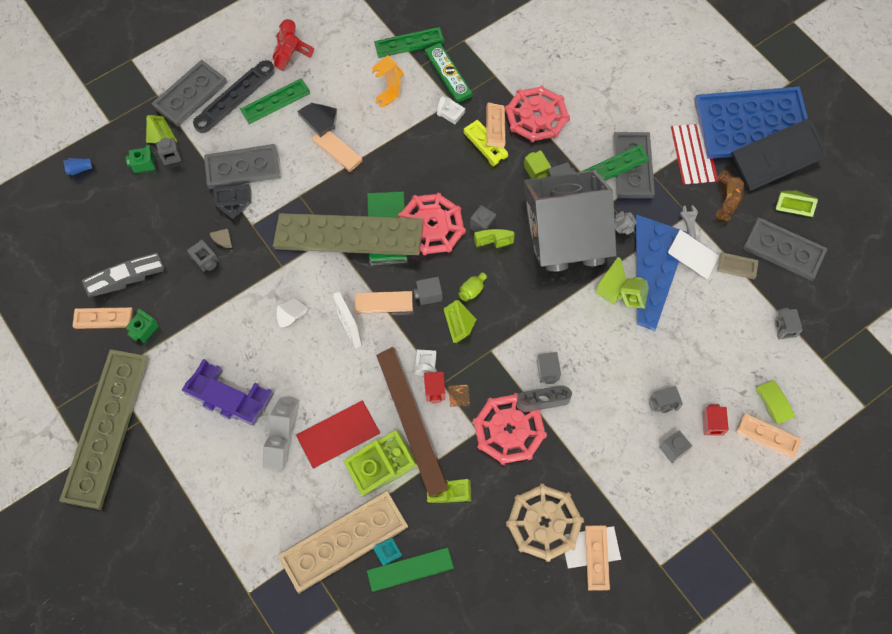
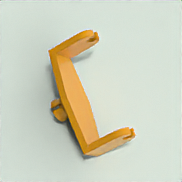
(392, 74)

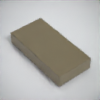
(737, 265)

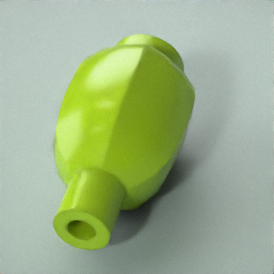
(472, 287)

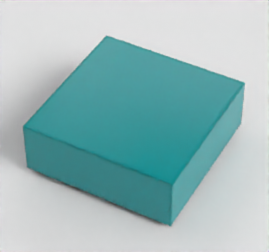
(387, 551)

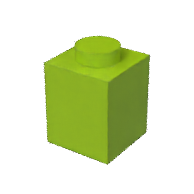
(536, 165)

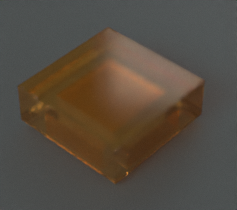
(459, 395)

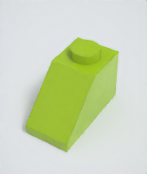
(611, 283)
(635, 292)

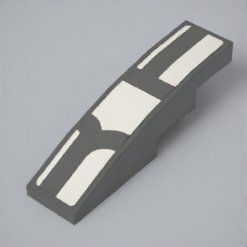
(118, 276)

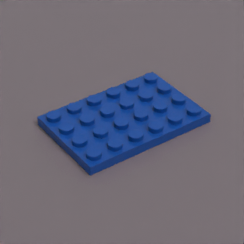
(744, 117)

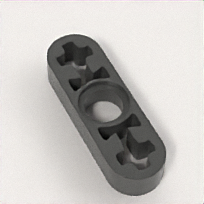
(537, 404)

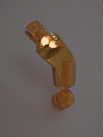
(734, 195)

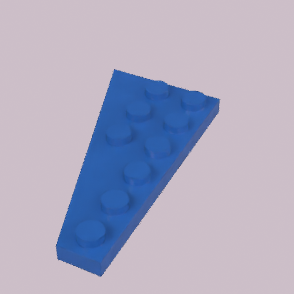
(655, 266)

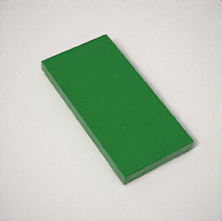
(385, 205)

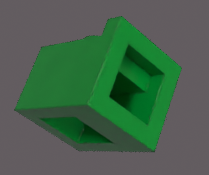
(141, 159)
(141, 326)

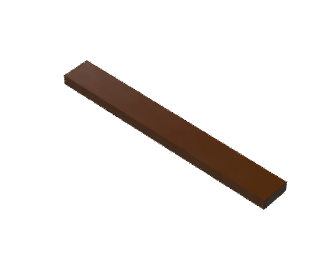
(412, 423)

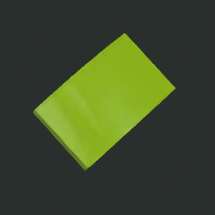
(381, 462)

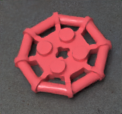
(540, 105)
(443, 220)
(503, 438)

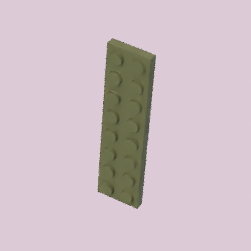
(349, 234)
(104, 430)

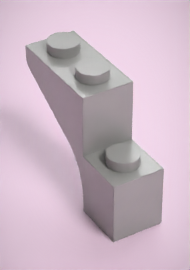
(280, 429)

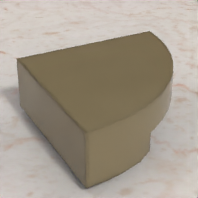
(222, 238)

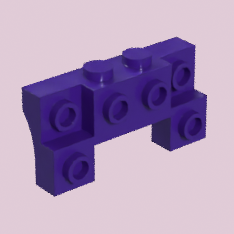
(223, 398)

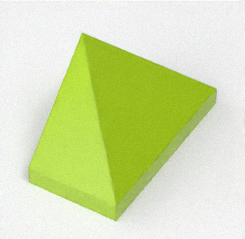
(157, 129)
(796, 203)
(459, 320)

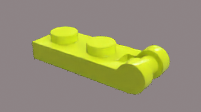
(477, 134)

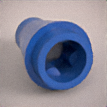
(76, 165)

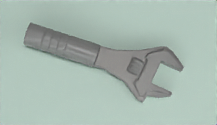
(689, 218)

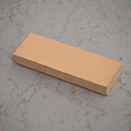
(495, 125)
(338, 150)
(383, 302)
(102, 317)
(769, 435)
(597, 558)

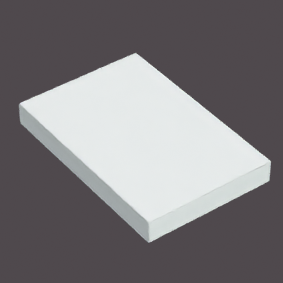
(347, 320)

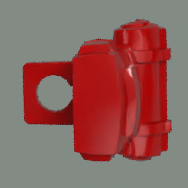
(287, 44)

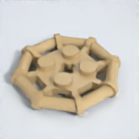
(540, 533)

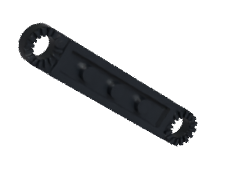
(233, 96)

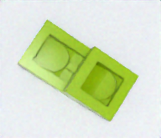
(498, 236)
(776, 402)
(459, 492)

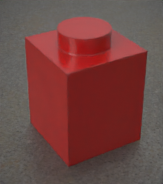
(434, 387)
(715, 420)

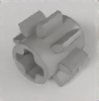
(625, 222)

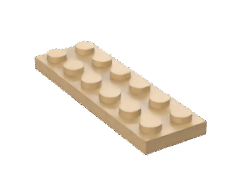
(342, 542)

